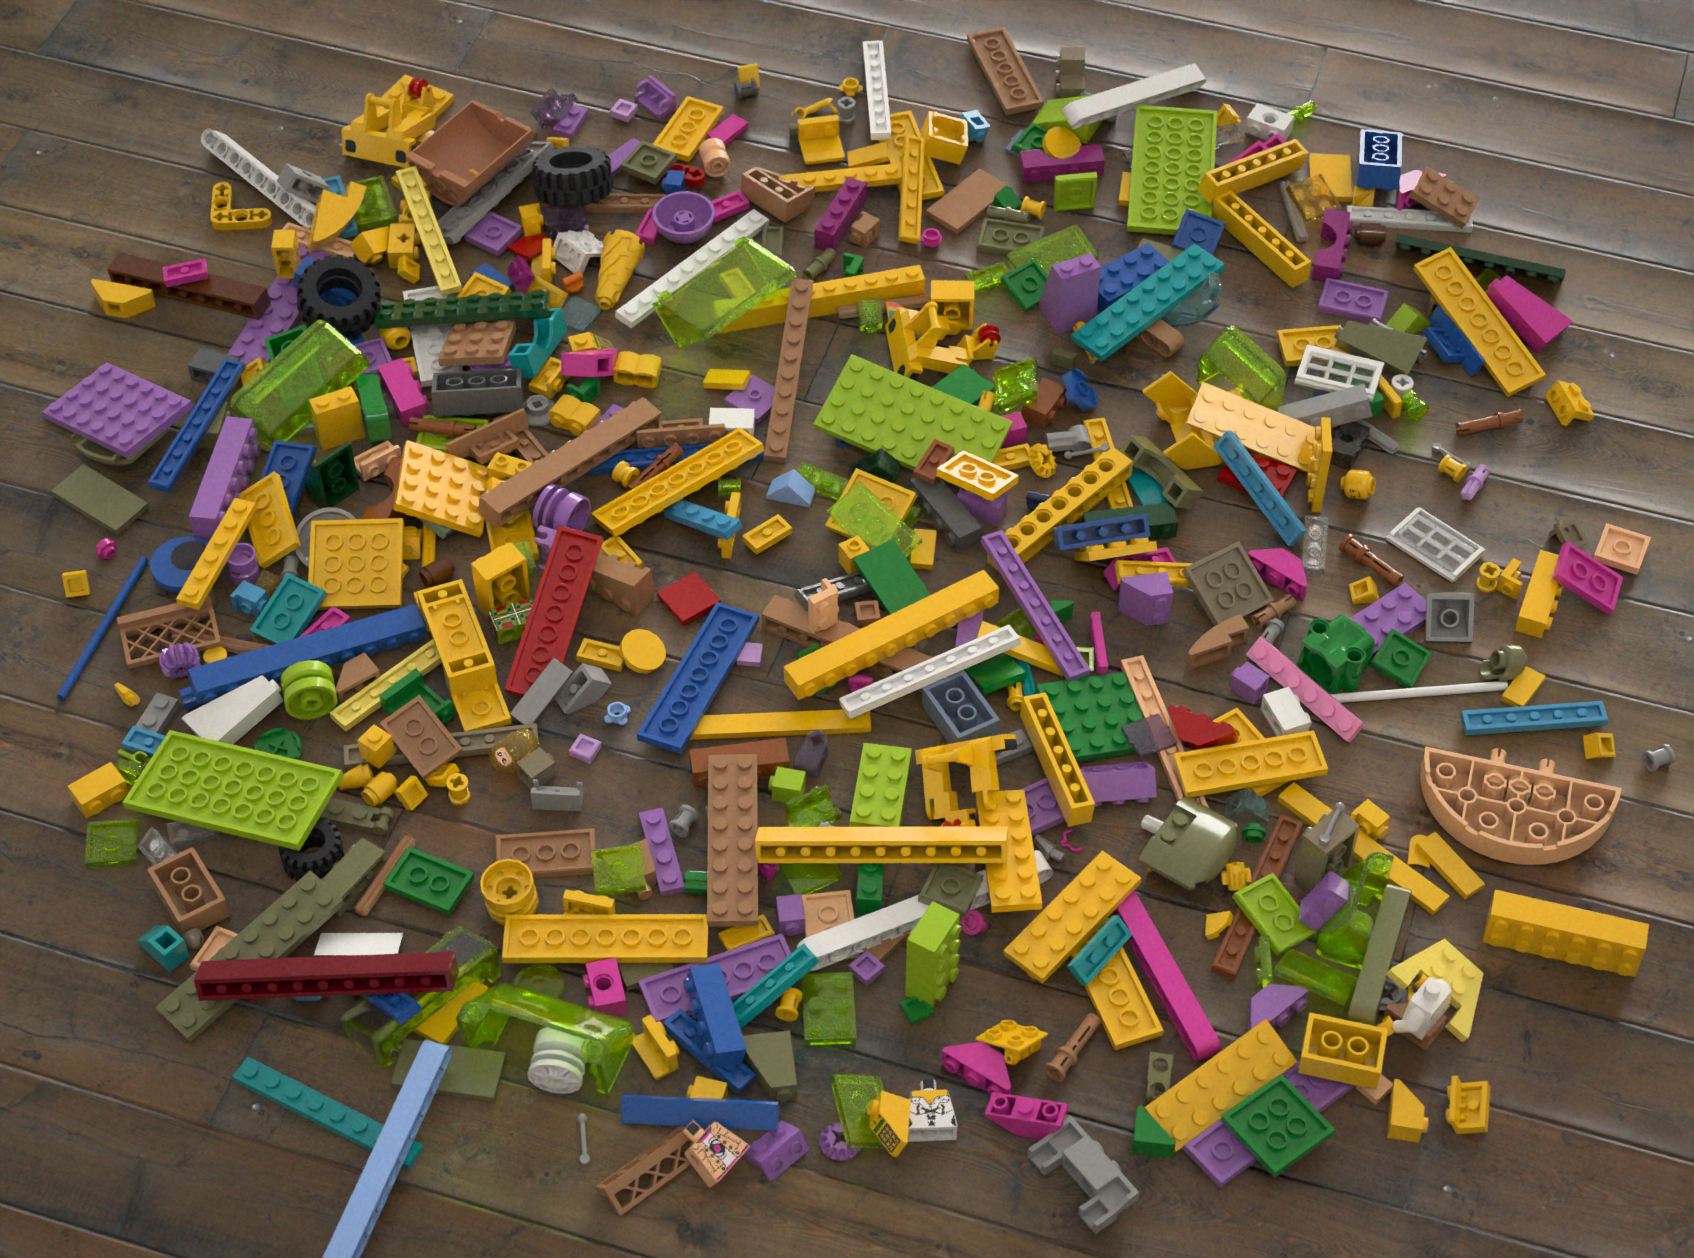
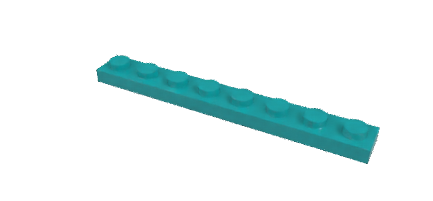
(315, 1106)

